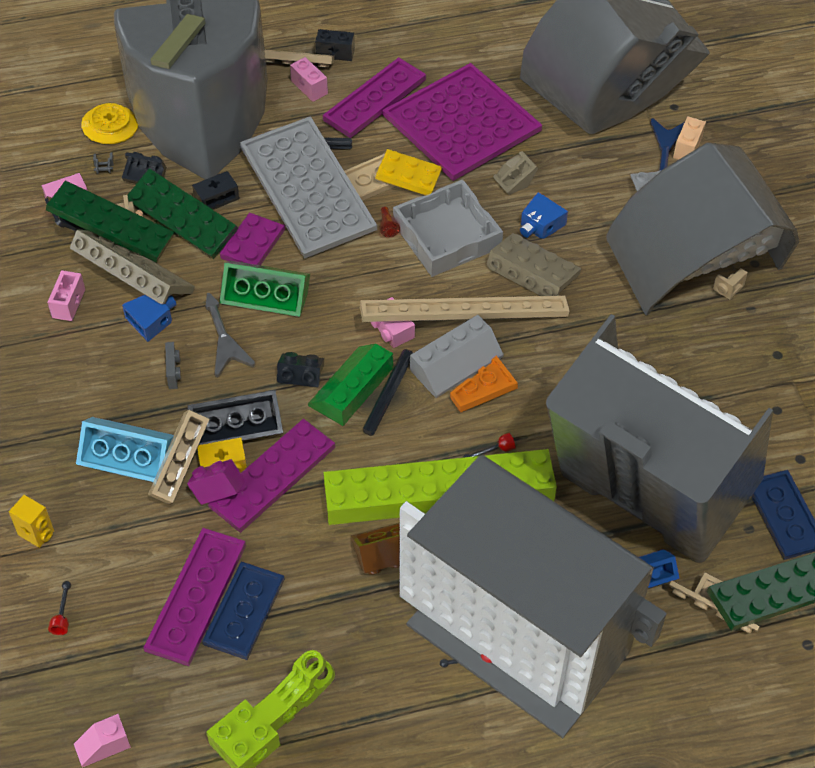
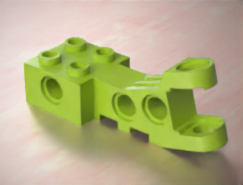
(250, 733)

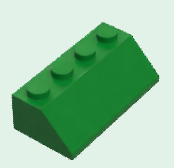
(264, 288)
(353, 383)

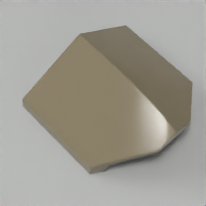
(516, 173)

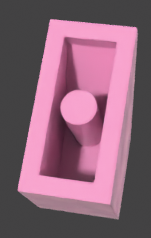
(101, 741)

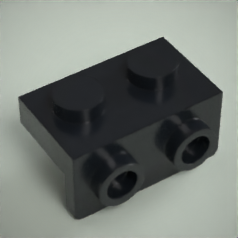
(138, 164)
(299, 369)

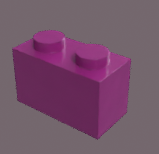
(216, 481)

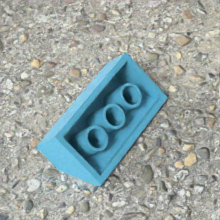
(122, 448)

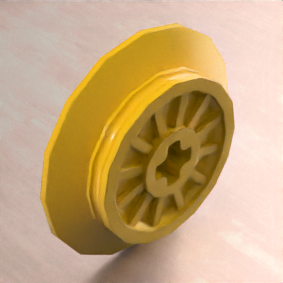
(109, 124)

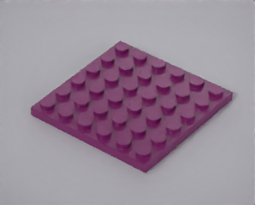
(462, 121)

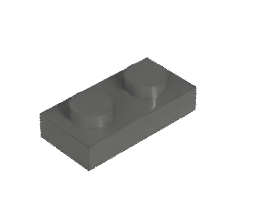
(173, 372)

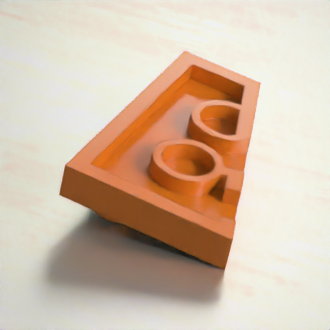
(486, 385)

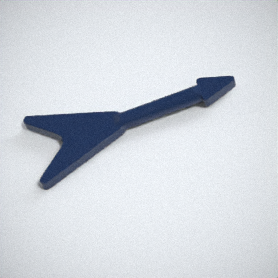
(666, 140)

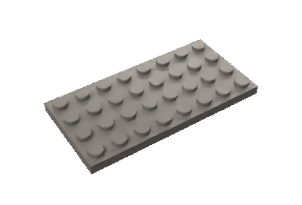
(308, 187)

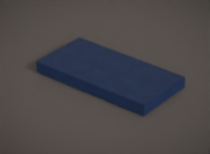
(785, 514)
(243, 610)

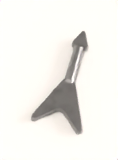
(227, 347)

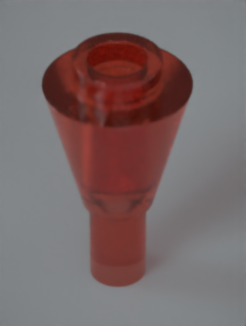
(389, 226)

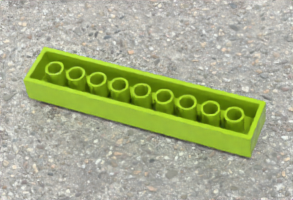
(382, 490)

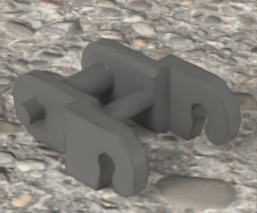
(110, 163)

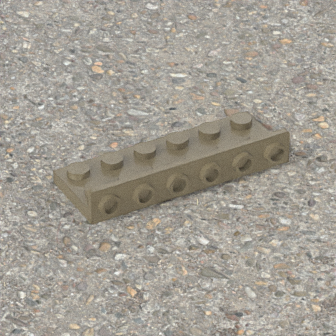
(130, 267)

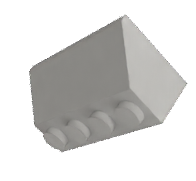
(455, 356)

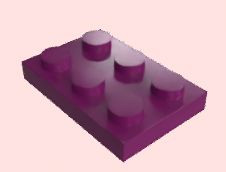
(252, 240)

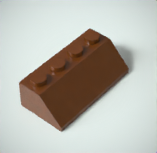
(378, 548)

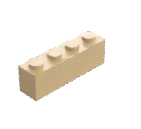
(178, 457)

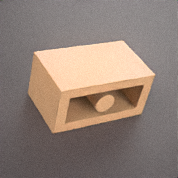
(689, 137)

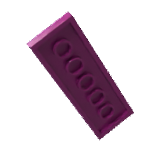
(373, 96)
(274, 474)
(195, 597)

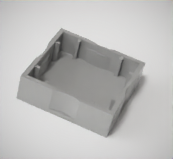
(447, 227)

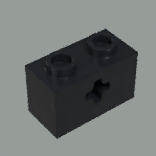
(335, 43)
(216, 190)

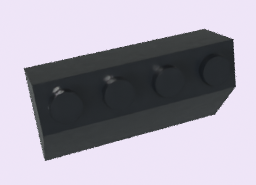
(240, 417)

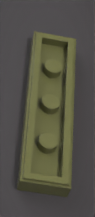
(178, 41)

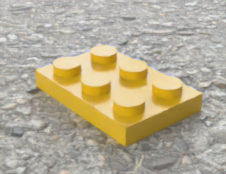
(408, 172)

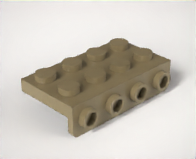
(532, 266)

